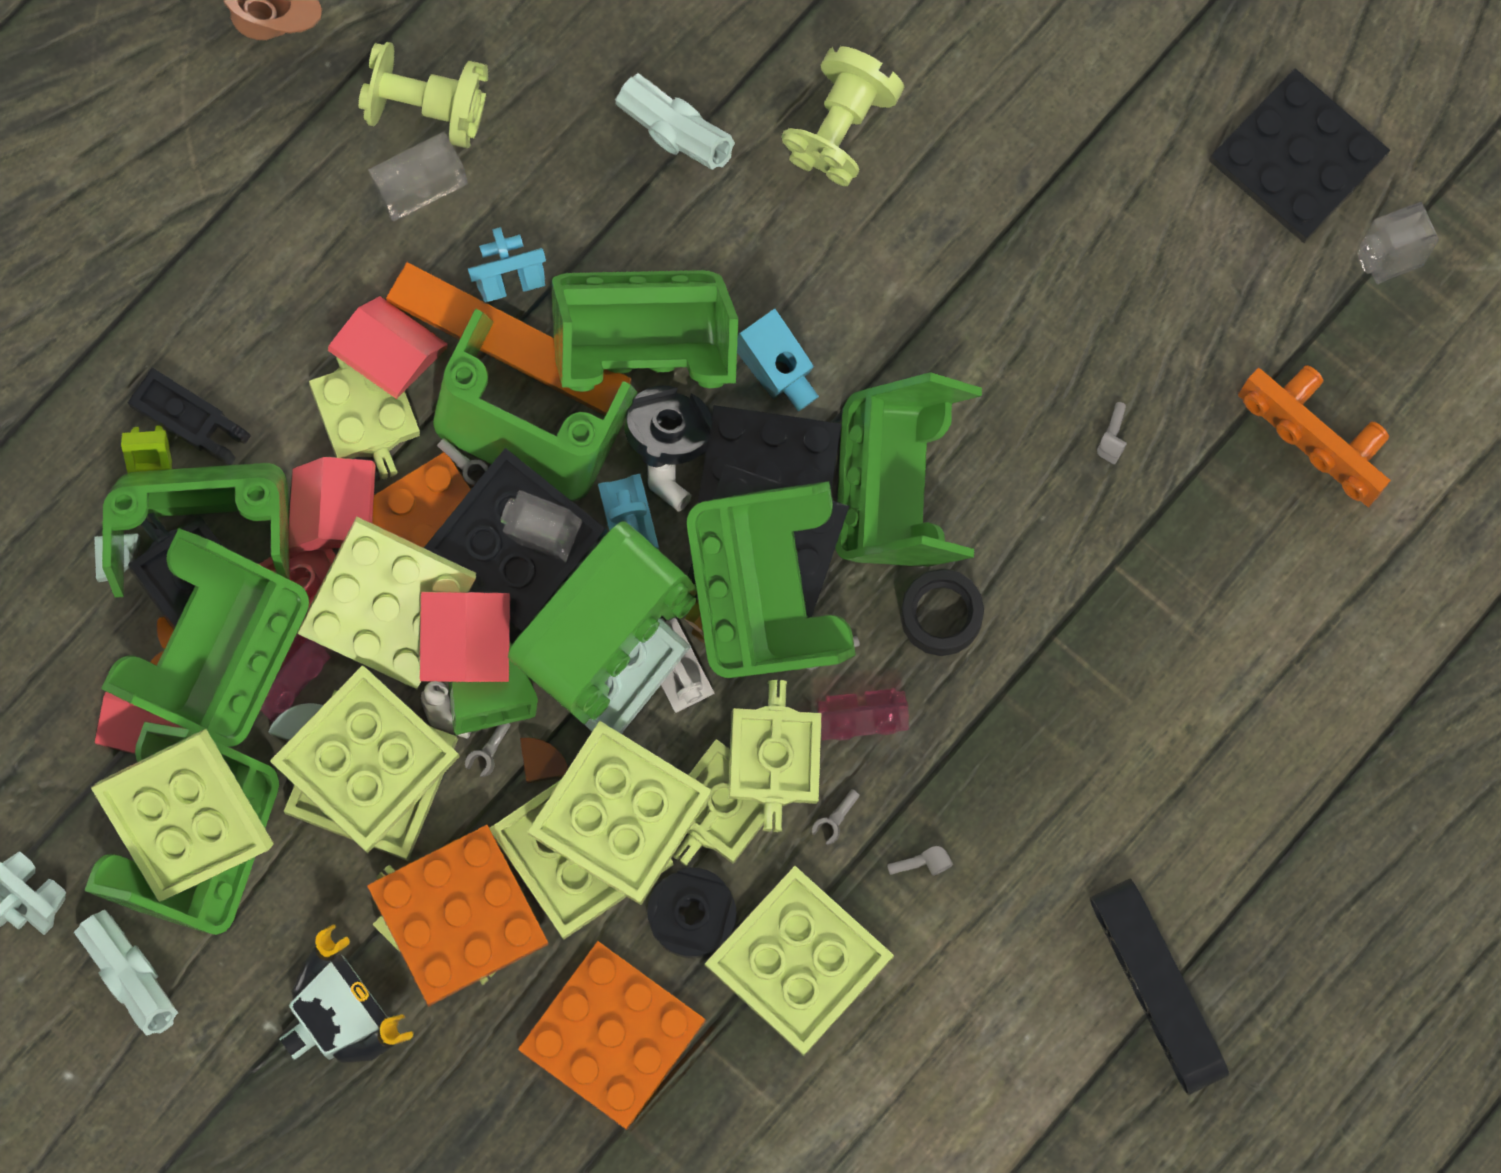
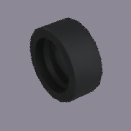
(942, 579)

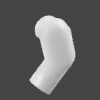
(663, 483)
(438, 708)

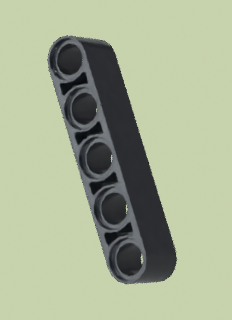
(1159, 986)

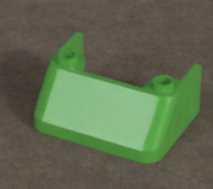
(468, 422)
(885, 471)
(252, 489)

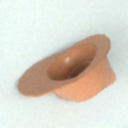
(273, 17)

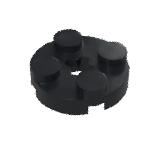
(661, 445)
(678, 891)

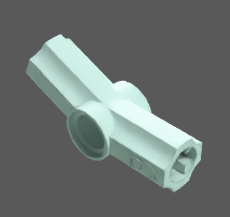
(674, 123)
(127, 973)

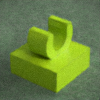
(146, 450)

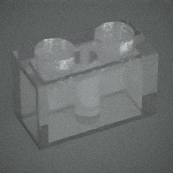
(418, 176)
(1398, 243)
(540, 525)

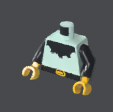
(337, 1009)

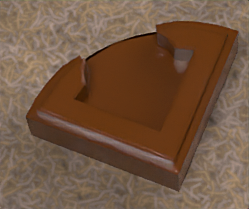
(542, 760)

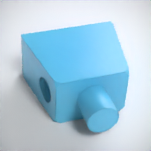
(772, 342)

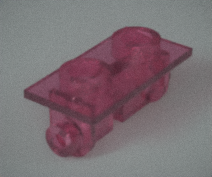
(300, 665)
(883, 714)

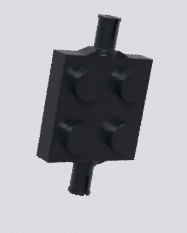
(152, 572)

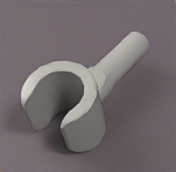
(1110, 445)
(462, 461)
(488, 750)
(837, 816)
(935, 858)

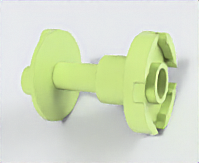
(854, 90)
(440, 97)

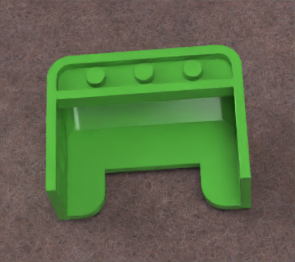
(643, 323)
(753, 583)
(600, 619)
(222, 646)
(214, 902)

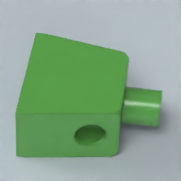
(492, 703)

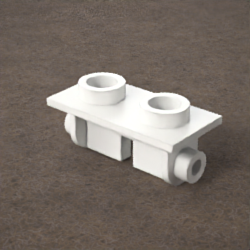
(687, 681)

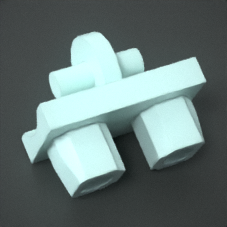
(22, 903)

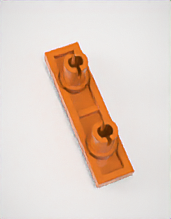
(1326, 449)

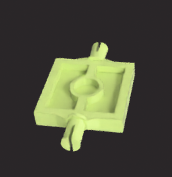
(362, 417)
(774, 756)
(723, 822)

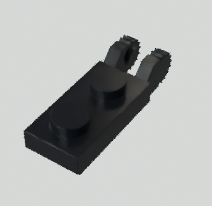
(185, 414)

